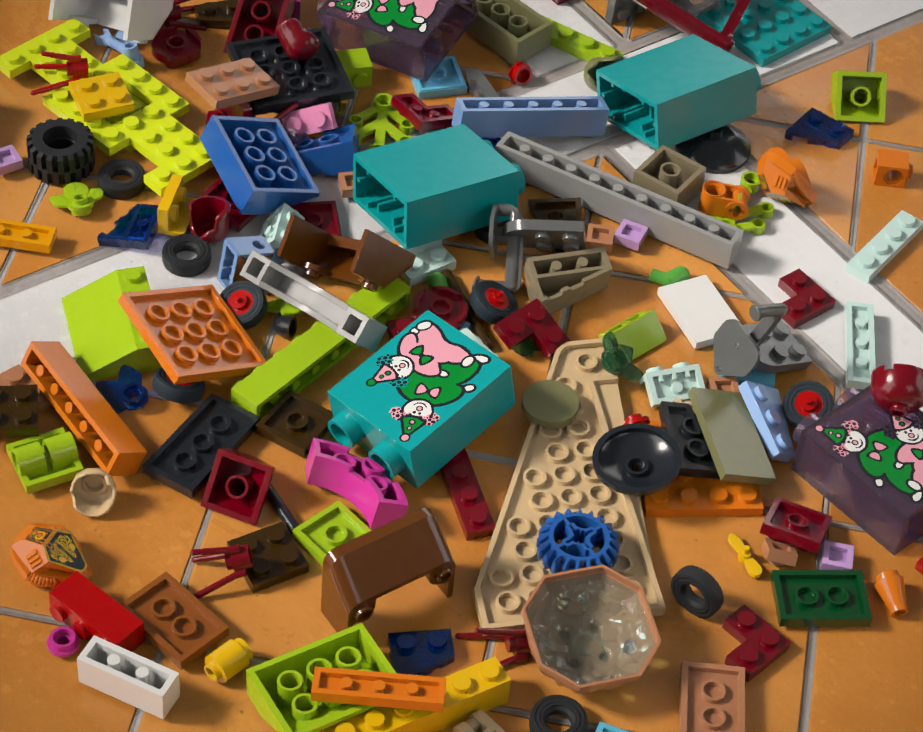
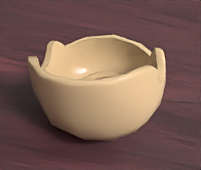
(93, 492)

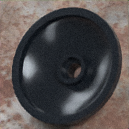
(718, 150)
(637, 459)

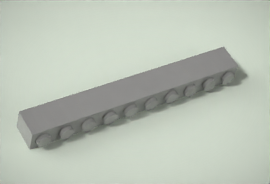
(623, 200)

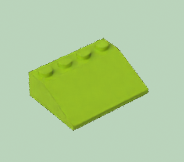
(102, 331)
(284, 684)

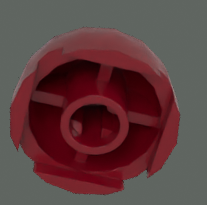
(898, 389)

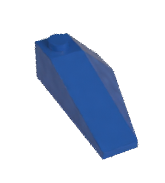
(330, 152)

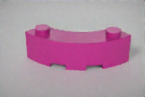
(356, 479)

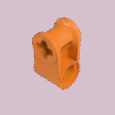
(722, 198)

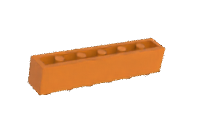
(83, 408)

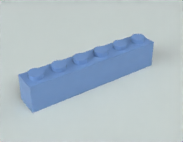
(532, 116)

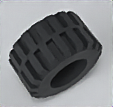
(60, 151)

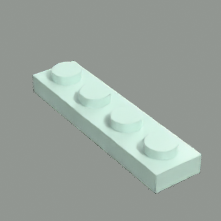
(884, 246)
(859, 344)

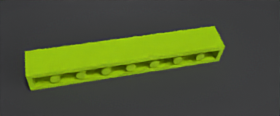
(314, 352)

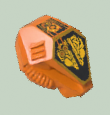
(785, 178)
(47, 555)

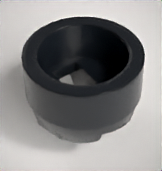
(286, 326)

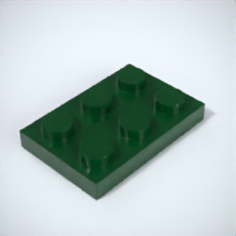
(820, 598)

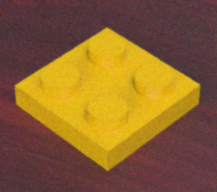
(101, 96)

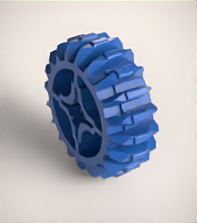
(579, 537)

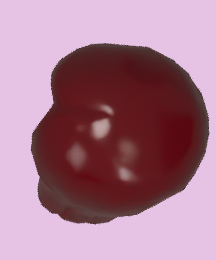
(296, 40)
(210, 218)

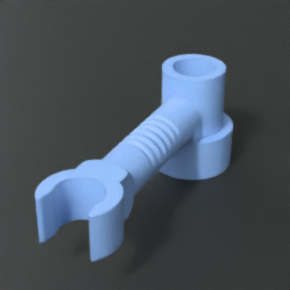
(128, 48)

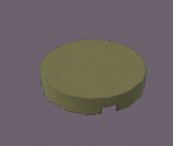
(550, 404)

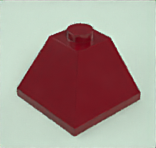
(238, 485)

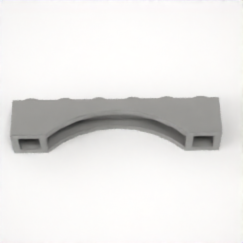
(314, 301)

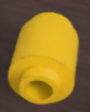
(228, 660)

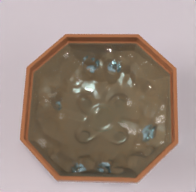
(590, 629)

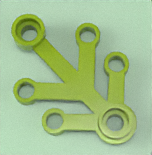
(382, 108)
(764, 209)

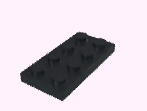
(190, 452)

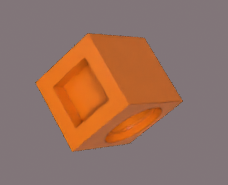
(891, 168)

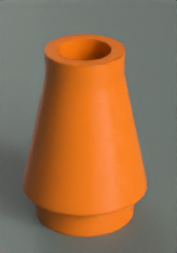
(892, 592)

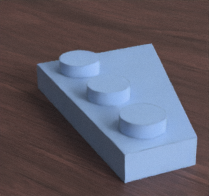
(769, 418)

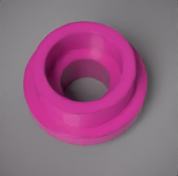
(63, 635)

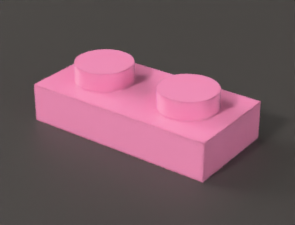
(311, 119)

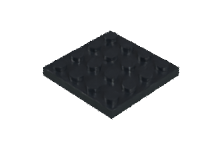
(301, 82)

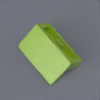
(639, 331)

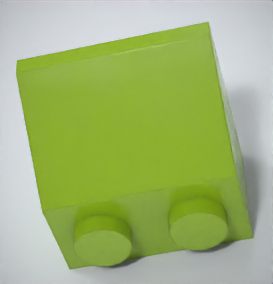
(858, 96)

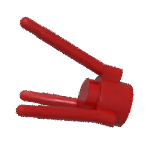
(75, 67)

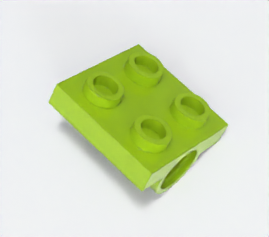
(45, 459)

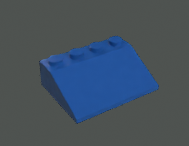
(257, 163)

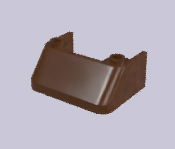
(367, 262)
(381, 563)

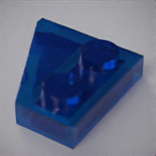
(820, 130)
(134, 229)
(420, 651)

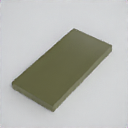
(731, 436)

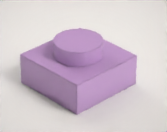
(9, 160)
(630, 234)
(836, 556)

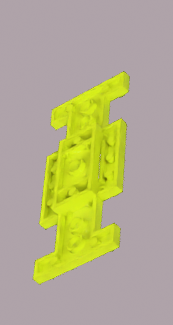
(148, 129)

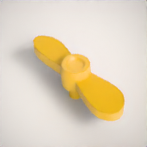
(744, 555)

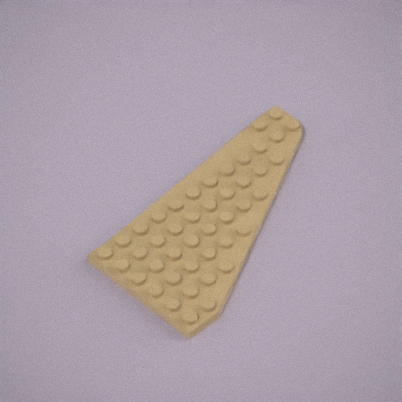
(559, 475)

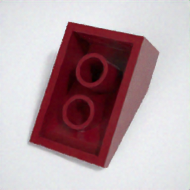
(258, 19)

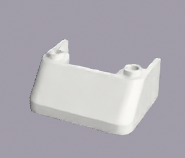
(136, 18)

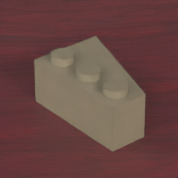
(566, 277)

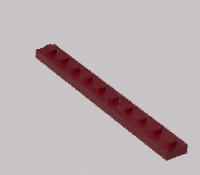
(459, 478)

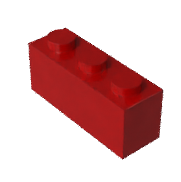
(95, 613)

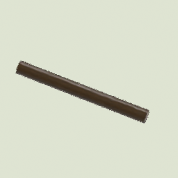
(472, 318)

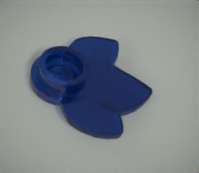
(120, 391)

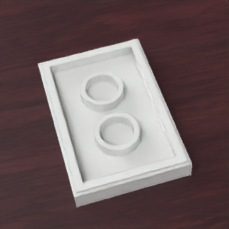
(696, 309)

